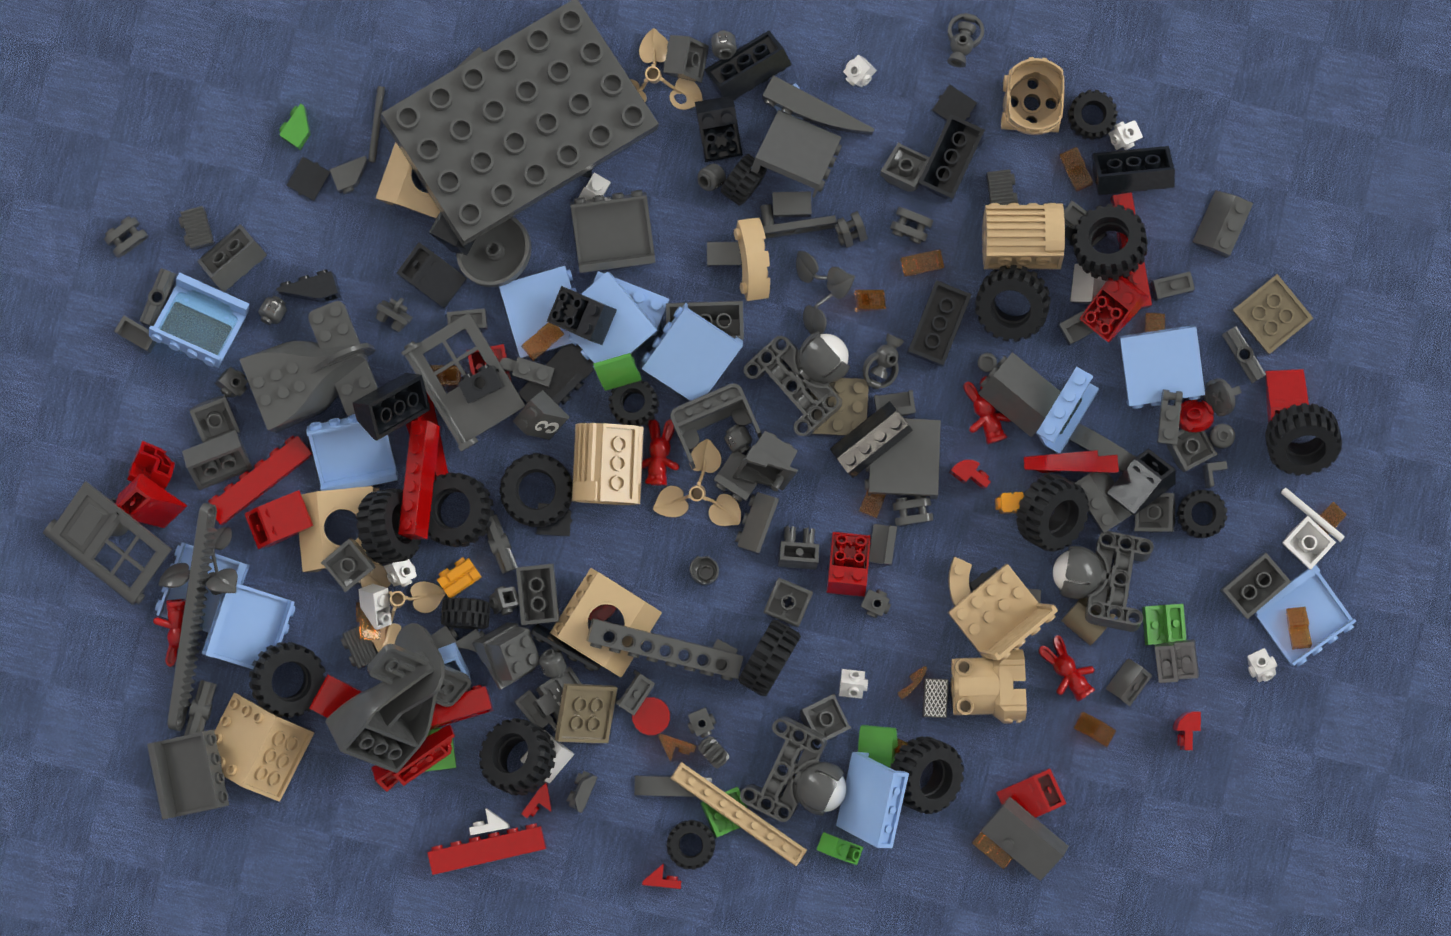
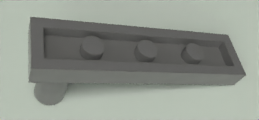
(776, 230)

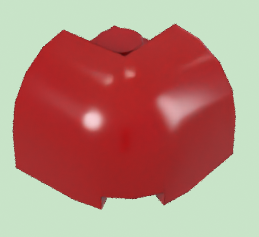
(153, 464)

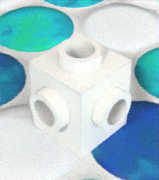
(859, 71)
(1125, 135)
(400, 573)
(1262, 665)
(852, 683)

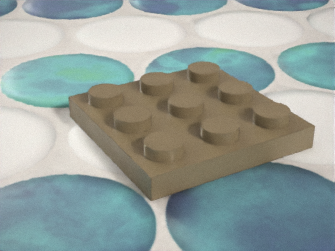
(1272, 314)
(853, 409)
(586, 713)

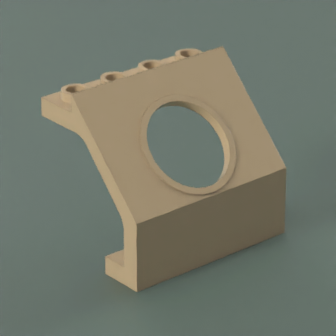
(399, 188)
(320, 504)
(591, 593)

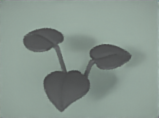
(838, 283)
(220, 581)

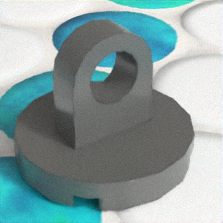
(1221, 396)

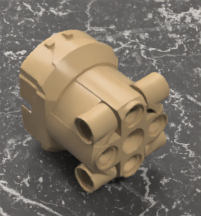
(1049, 87)
(986, 687)

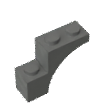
(448, 636)

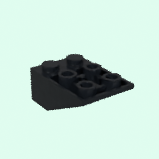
(718, 128)
(431, 275)
(316, 288)
(581, 315)
(1143, 482)

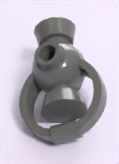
(962, 43)
(886, 357)

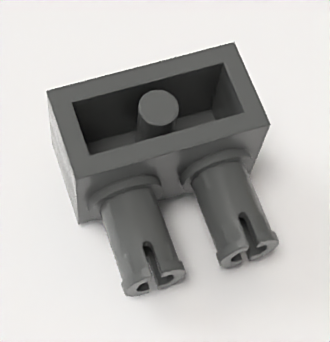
(798, 555)

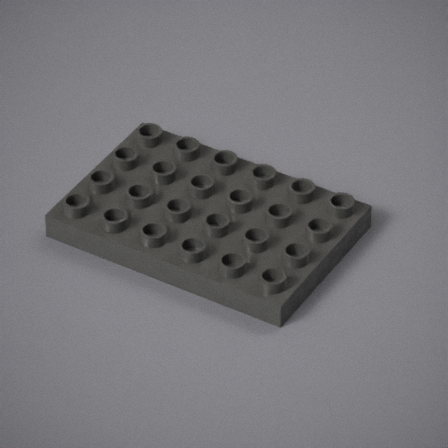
(519, 121)

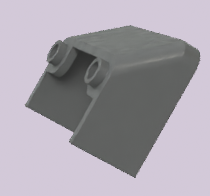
(708, 410)

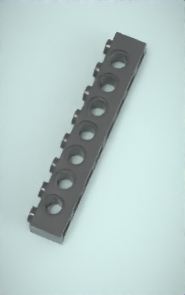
(732, 660)

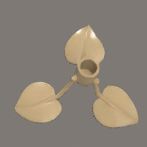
(654, 49)
(673, 503)
(425, 596)

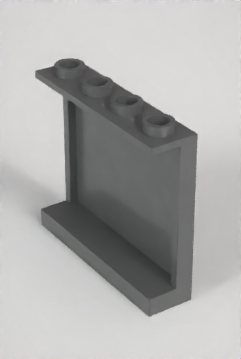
(798, 151)
(612, 231)
(909, 465)
(188, 774)

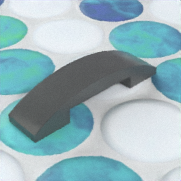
(1093, 441)
(660, 786)

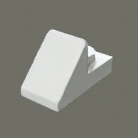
(596, 186)
(494, 823)

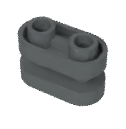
(127, 226)
(900, 228)
(844, 235)
(920, 502)

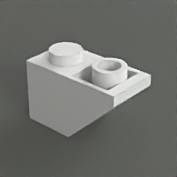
(376, 605)

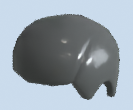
(704, 570)

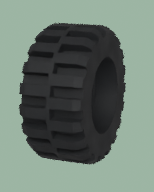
(1105, 220)
(1014, 280)
(1299, 422)
(510, 490)
(1039, 502)
(478, 516)
(379, 527)
(769, 658)
(267, 664)
(538, 761)
(944, 780)

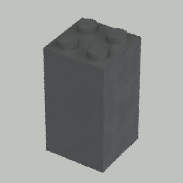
(1019, 393)

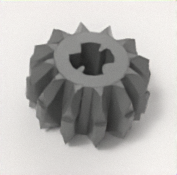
(713, 752)

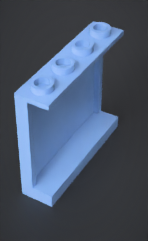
(530, 303)
(629, 326)
(690, 354)
(1161, 361)
(349, 455)
(184, 555)
(1324, 611)
(247, 625)
(872, 801)

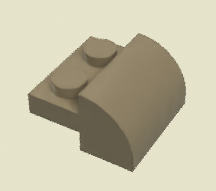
(1077, 623)

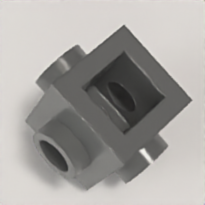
(232, 383)
(504, 600)
(868, 602)
(695, 717)

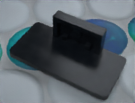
(569, 374)
(543, 634)

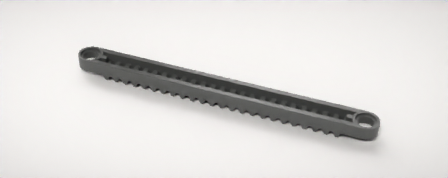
(192, 617)

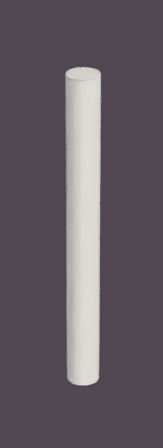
(1312, 514)

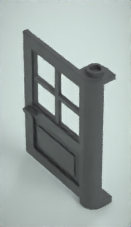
(464, 419)
(87, 528)

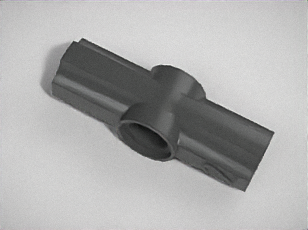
(162, 285)
(1236, 343)
(500, 545)
(201, 707)

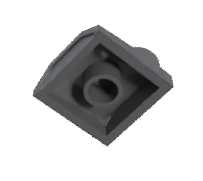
(904, 168)
(214, 418)
(1191, 449)
(1157, 516)
(348, 564)
(825, 718)
(585, 785)

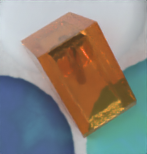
(869, 300)
(448, 377)
(1095, 729)

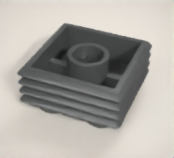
(776, 607)

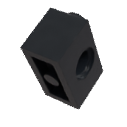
(492, 383)

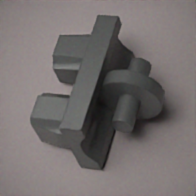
(396, 311)

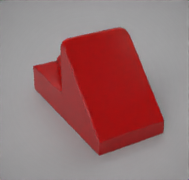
(542, 797)
(656, 879)

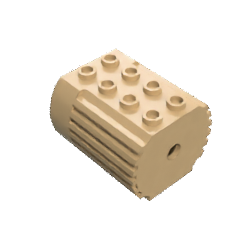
(1023, 236)
(607, 464)

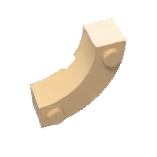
(754, 258)
(959, 580)

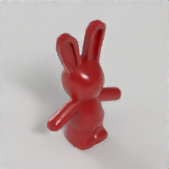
(989, 419)
(659, 450)
(175, 618)
(1065, 666)

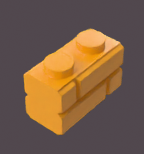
(1008, 502)
(459, 577)

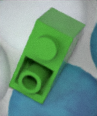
(297, 129)
(839, 848)

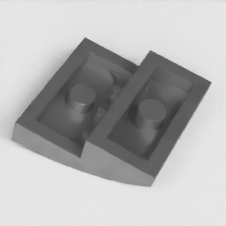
(1176, 661)

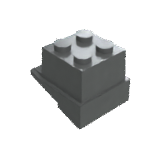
(768, 463)
(507, 653)

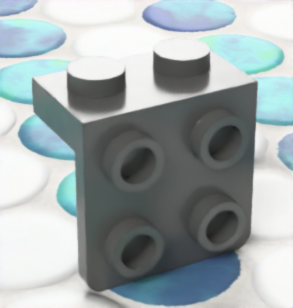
(724, 478)

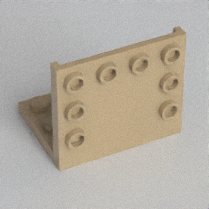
(1000, 614)
(259, 747)

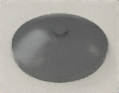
(497, 255)

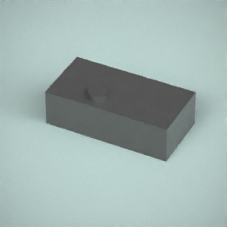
(1024, 838)

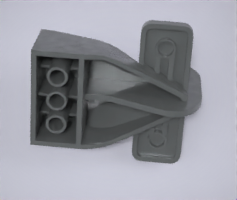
(306, 377)
(396, 715)

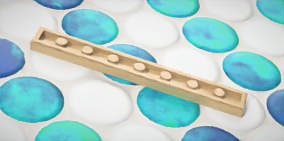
(738, 814)

